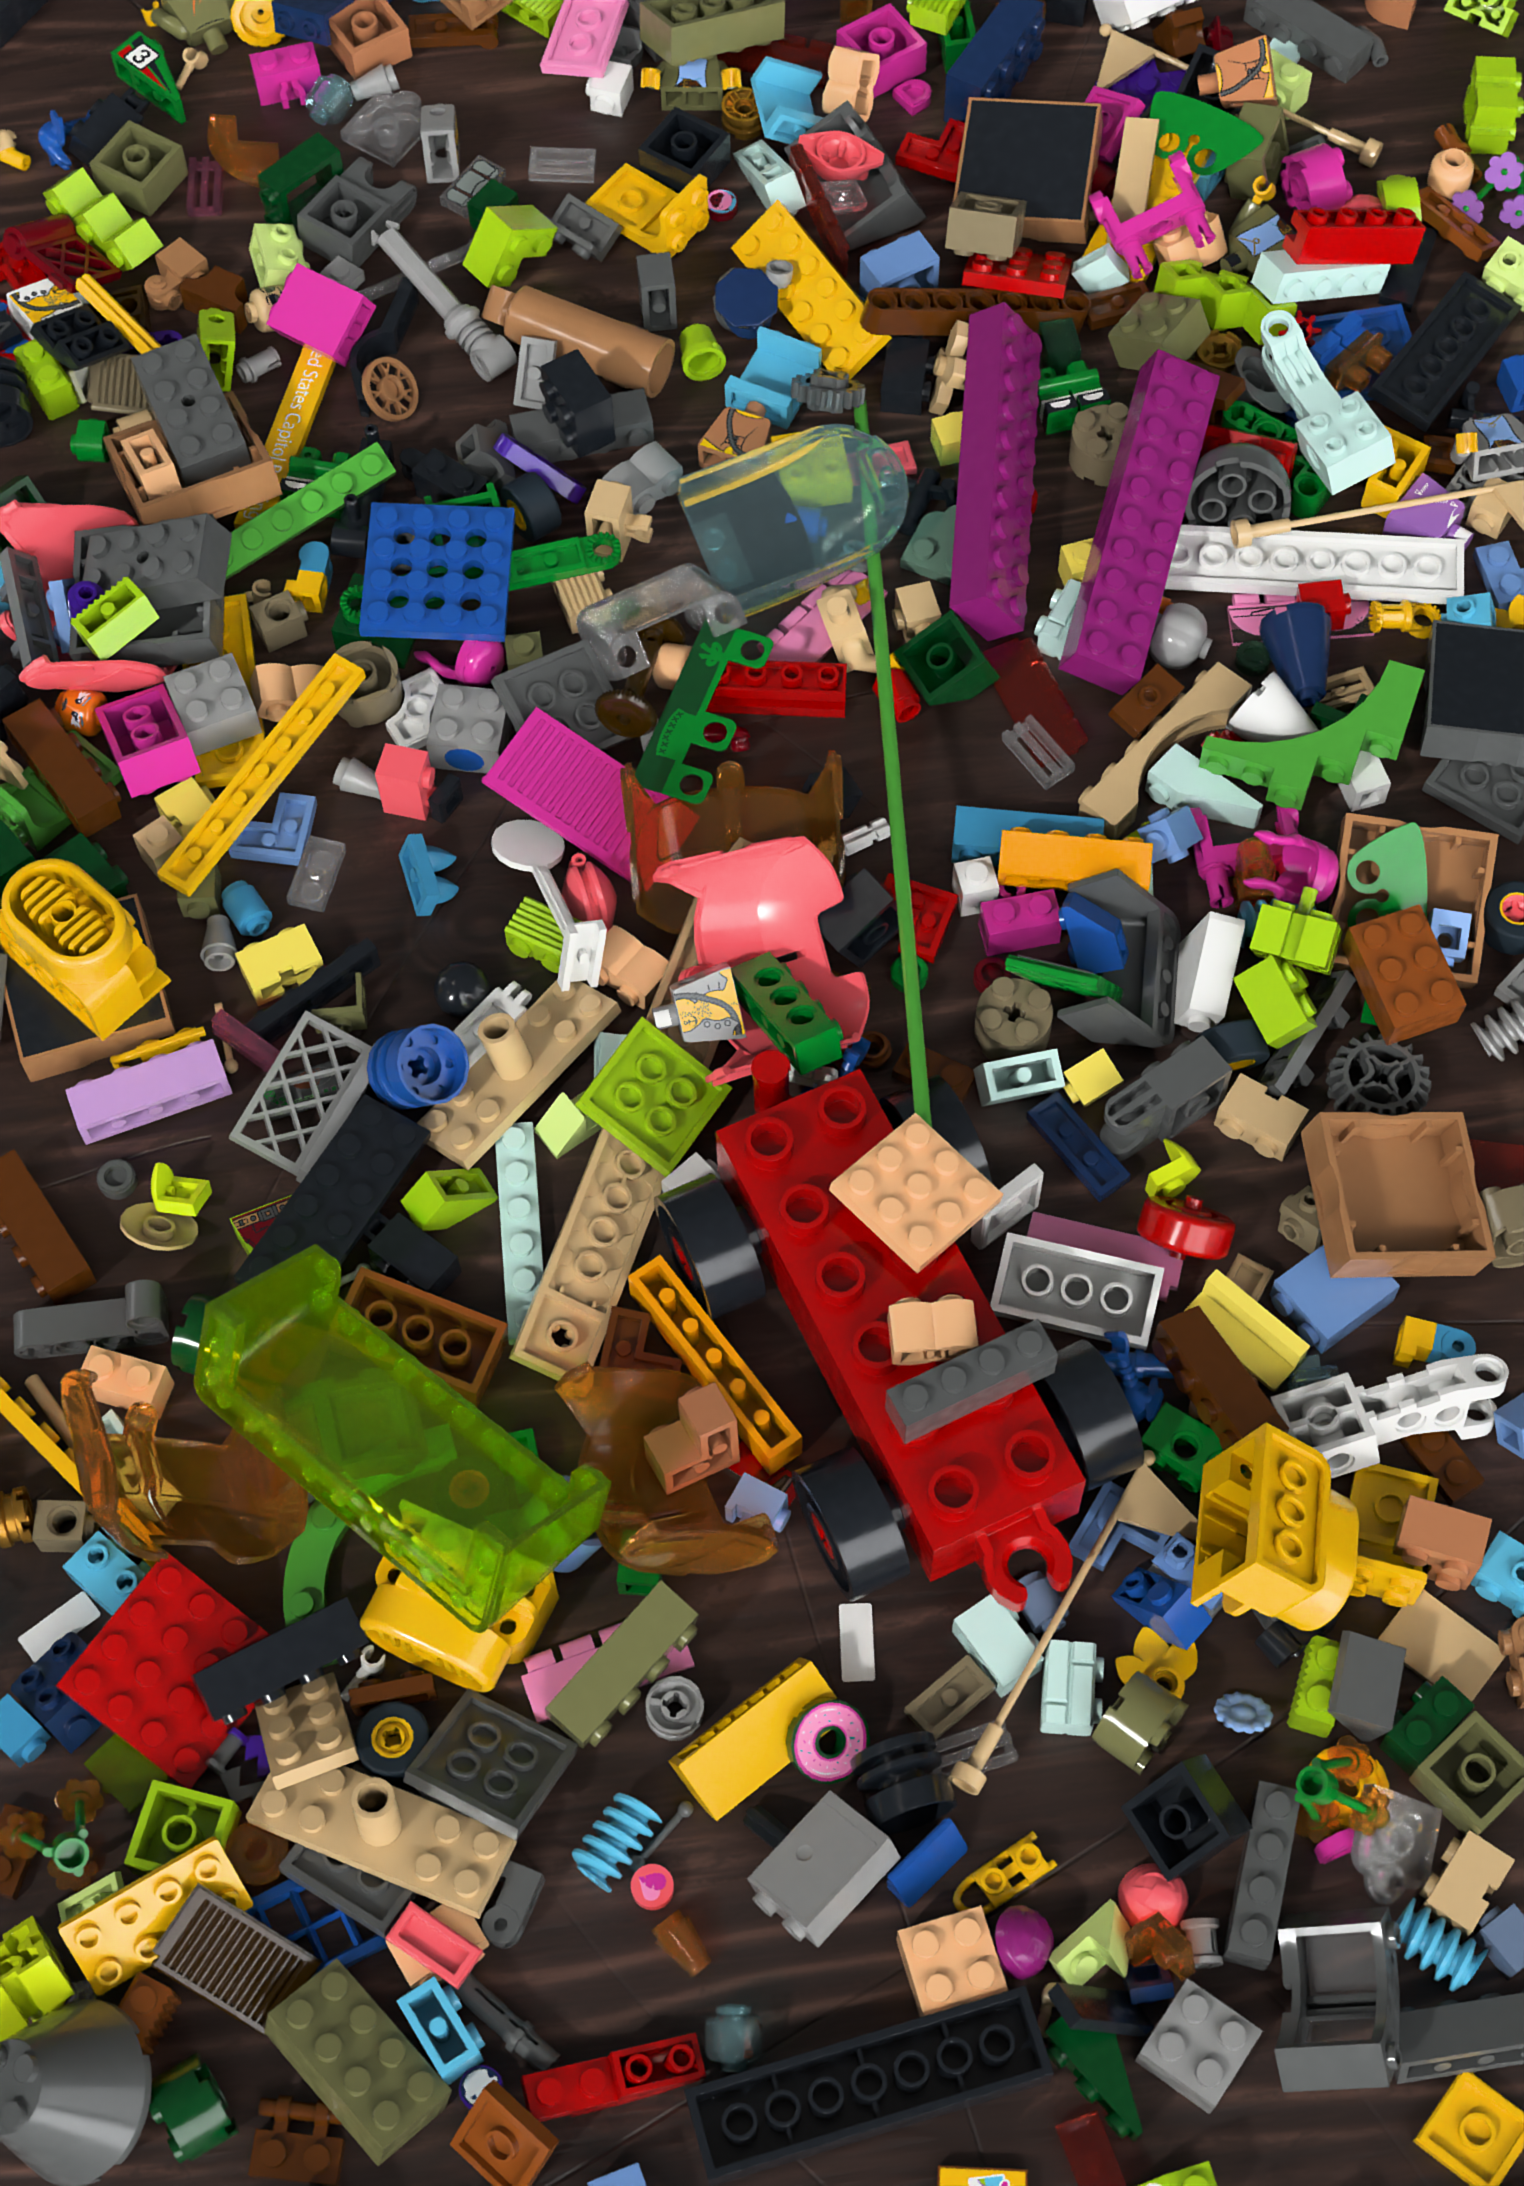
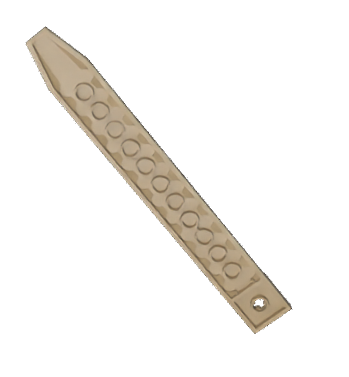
(602, 1223)

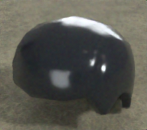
(461, 988)

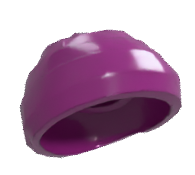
(1023, 1942)

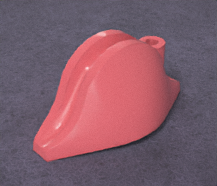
(840, 155)
(589, 892)

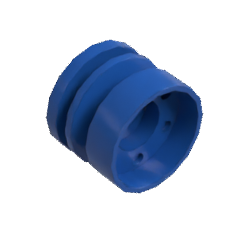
(418, 1066)

